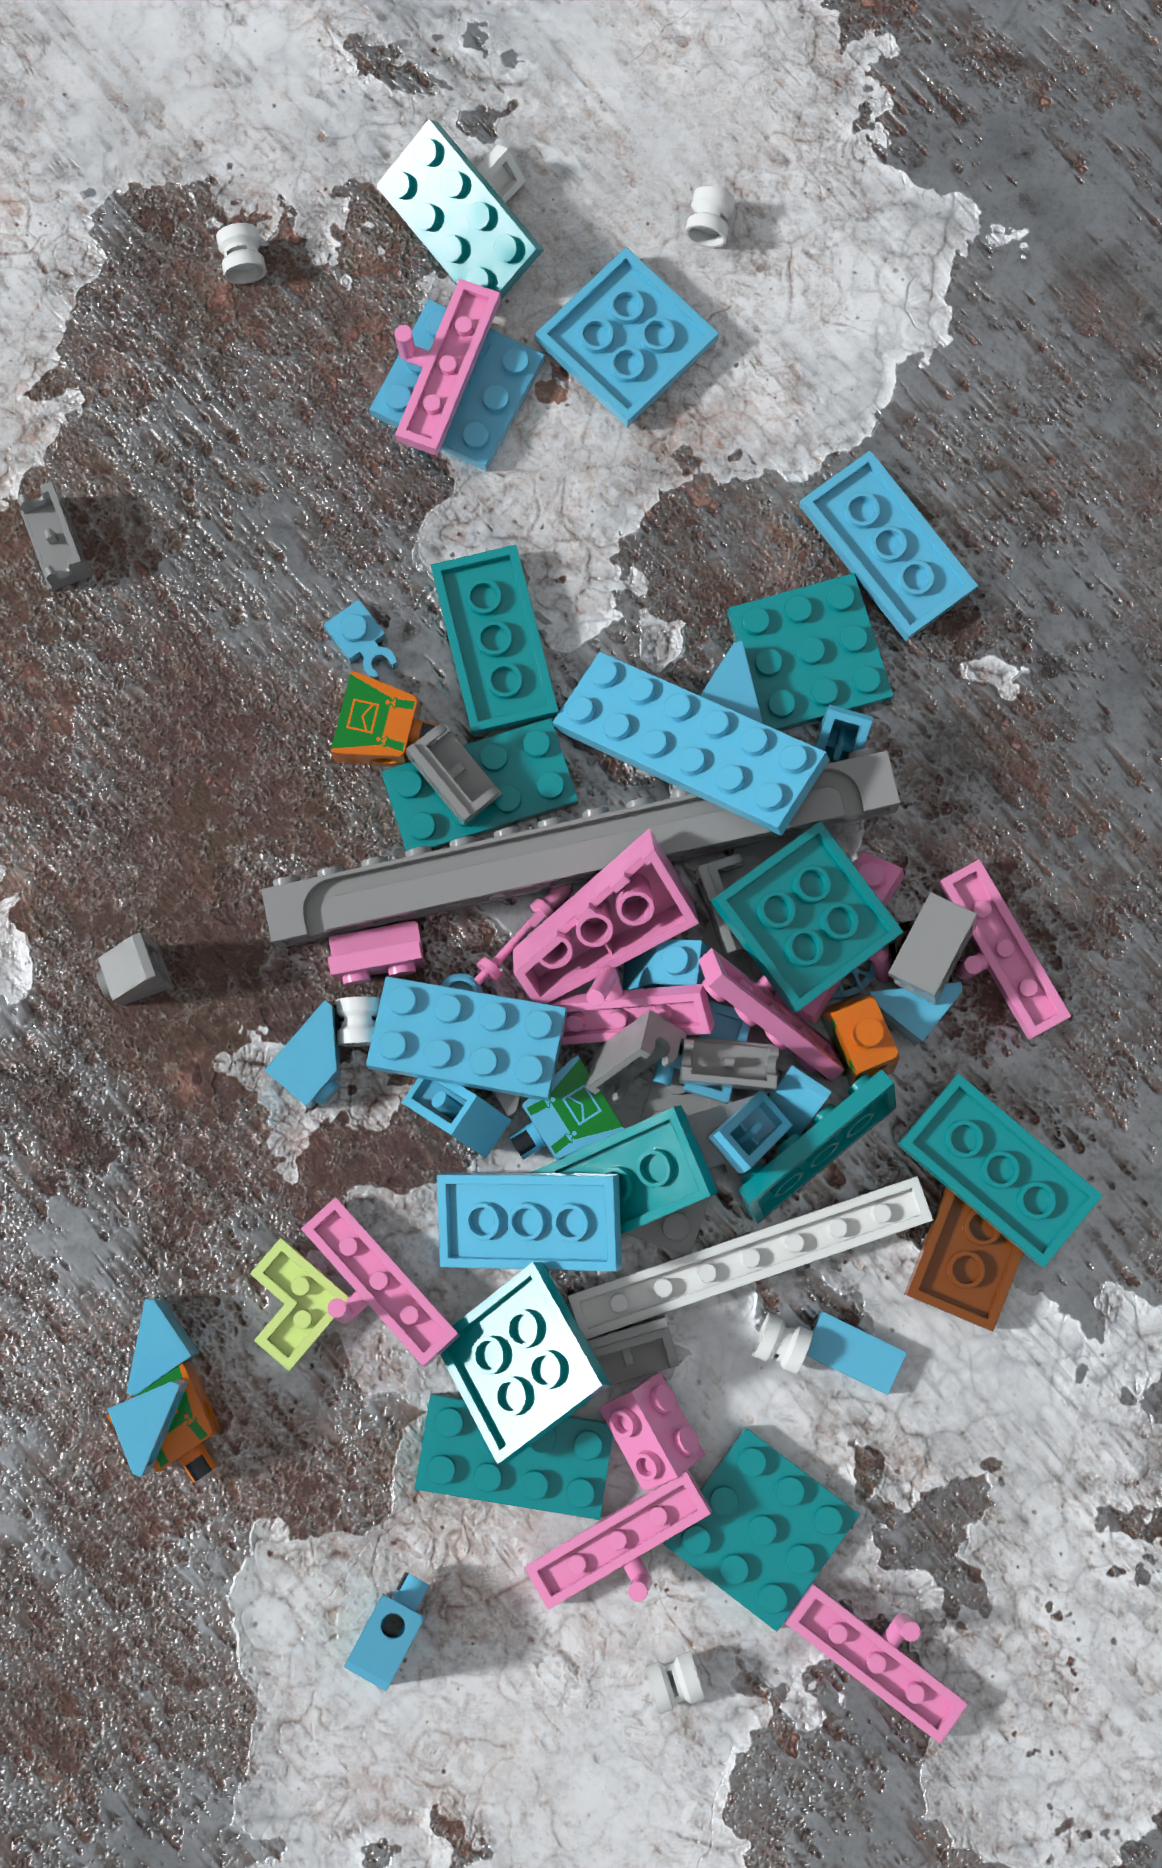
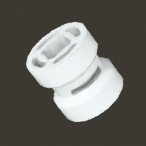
(711, 210)
(240, 248)
(358, 1022)
(783, 1343)
(685, 1678)

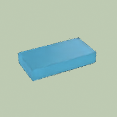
(855, 1353)

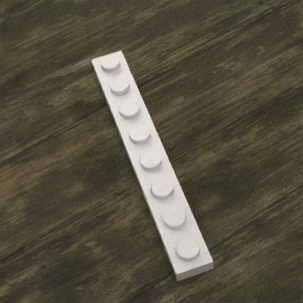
(750, 1258)

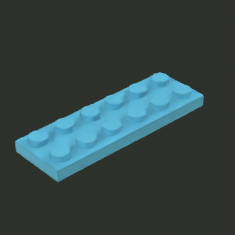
(691, 742)

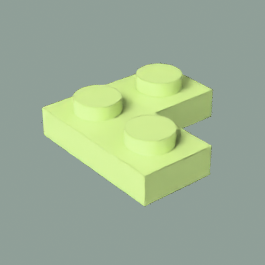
(305, 1299)

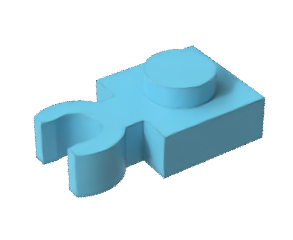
(359, 636)

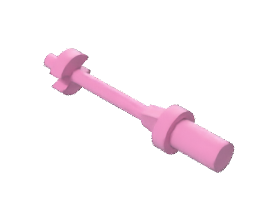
(542, 910)

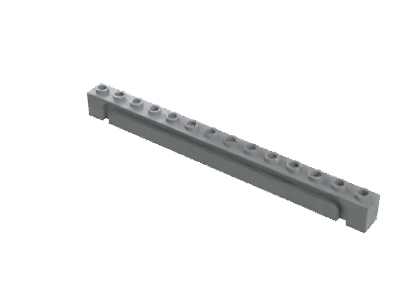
(553, 854)

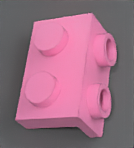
(376, 951)
(652, 1432)

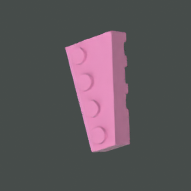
(606, 923)

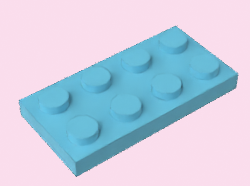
(888, 545)
(467, 1038)
(529, 1218)

